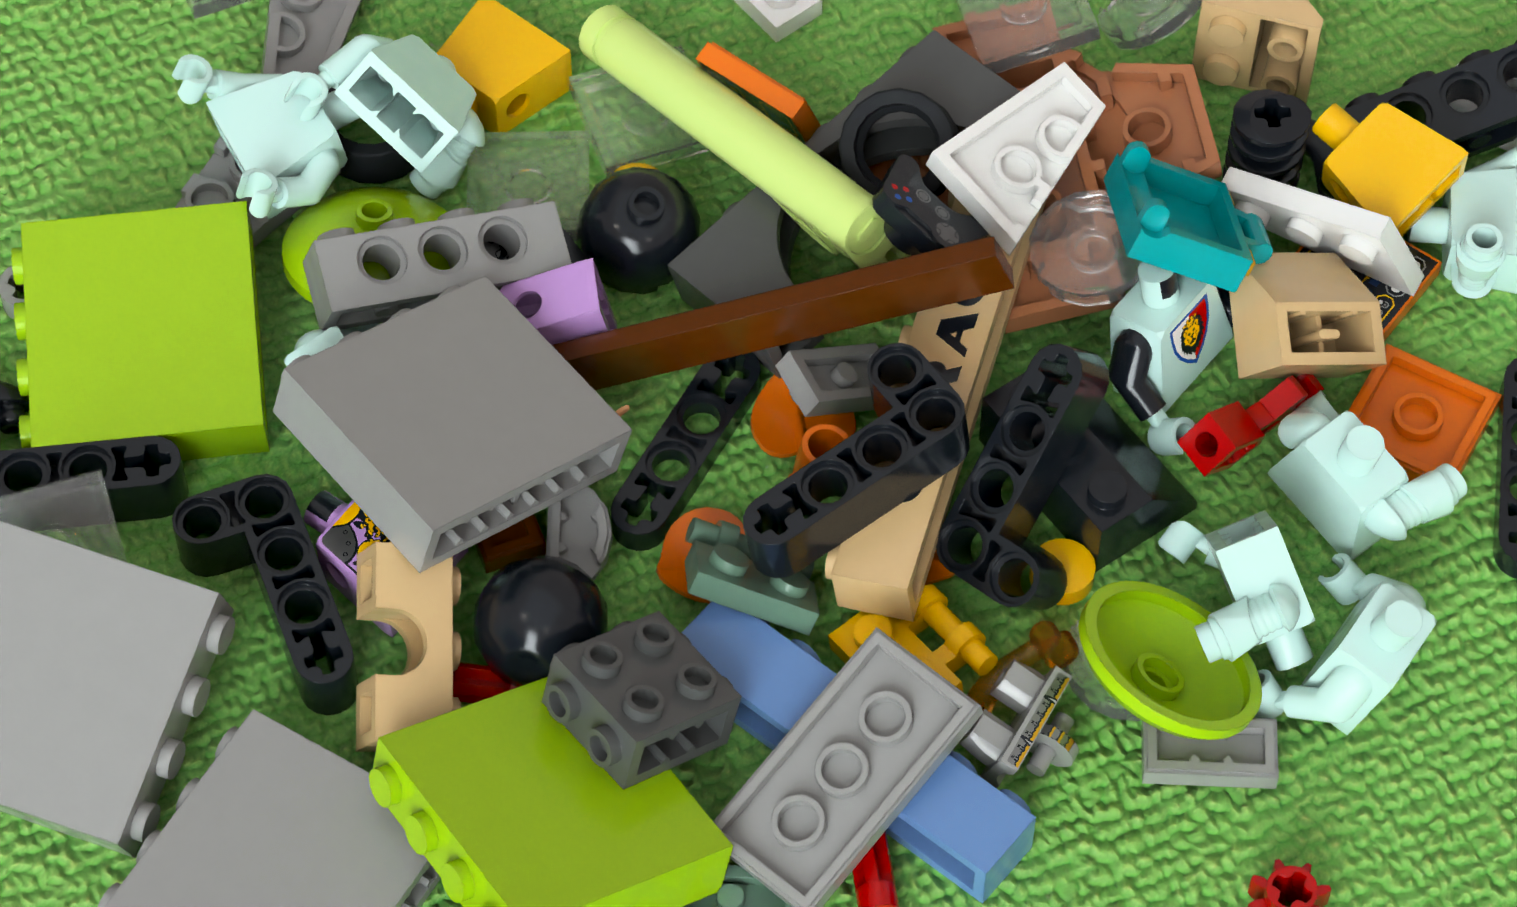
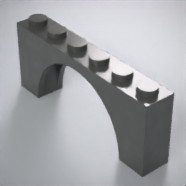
(755, 237)

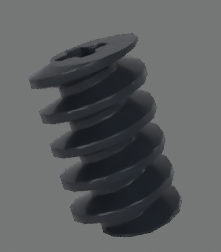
(1269, 135)

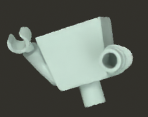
(408, 99)
(1477, 228)
(1352, 483)
(1262, 585)

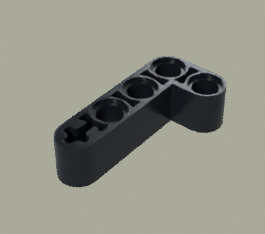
(148, 466)
(1034, 476)
(790, 524)
(289, 594)

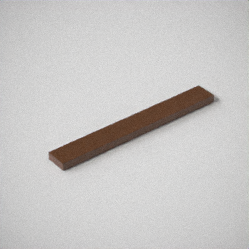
(790, 313)

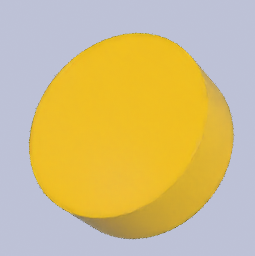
(1078, 565)

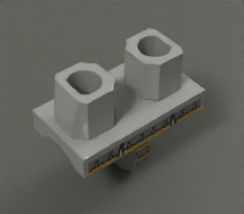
(1006, 746)

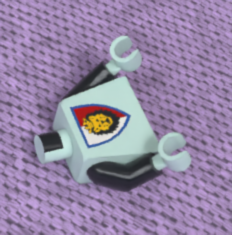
(1161, 343)

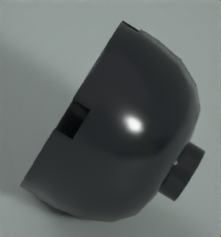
(636, 228)

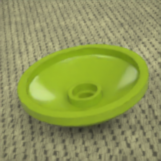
(357, 209)
(1154, 666)

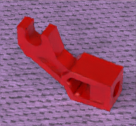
(1233, 432)

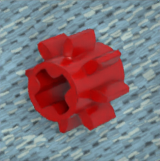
(1288, 884)

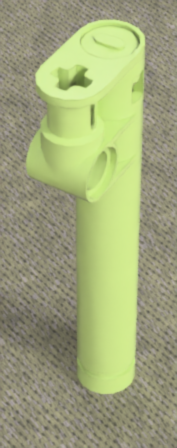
(796, 177)

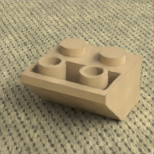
(1258, 44)
(1305, 318)

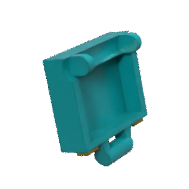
(1183, 220)

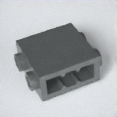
(640, 699)

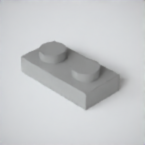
(829, 378)

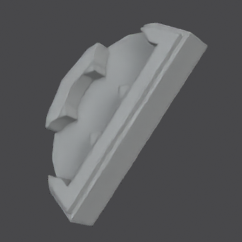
(580, 531)

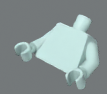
(279, 155)
(1363, 655)

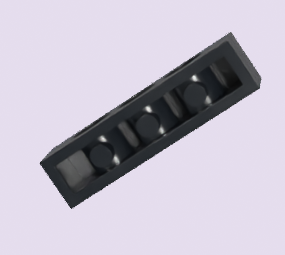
(1477, 78)

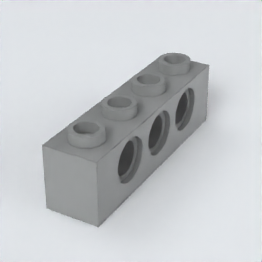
(352, 298)

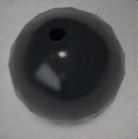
(533, 613)

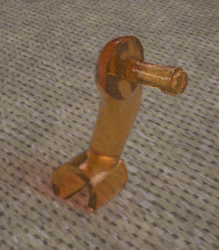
(1045, 643)

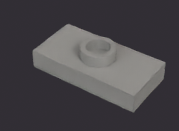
(1236, 761)

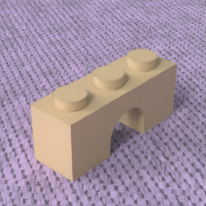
(423, 615)

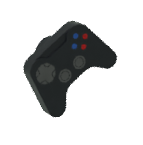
(916, 217)

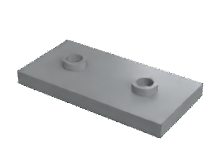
(845, 772)

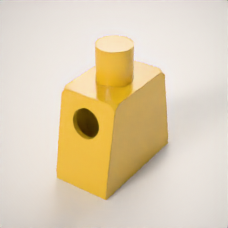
(507, 64)
(1387, 162)

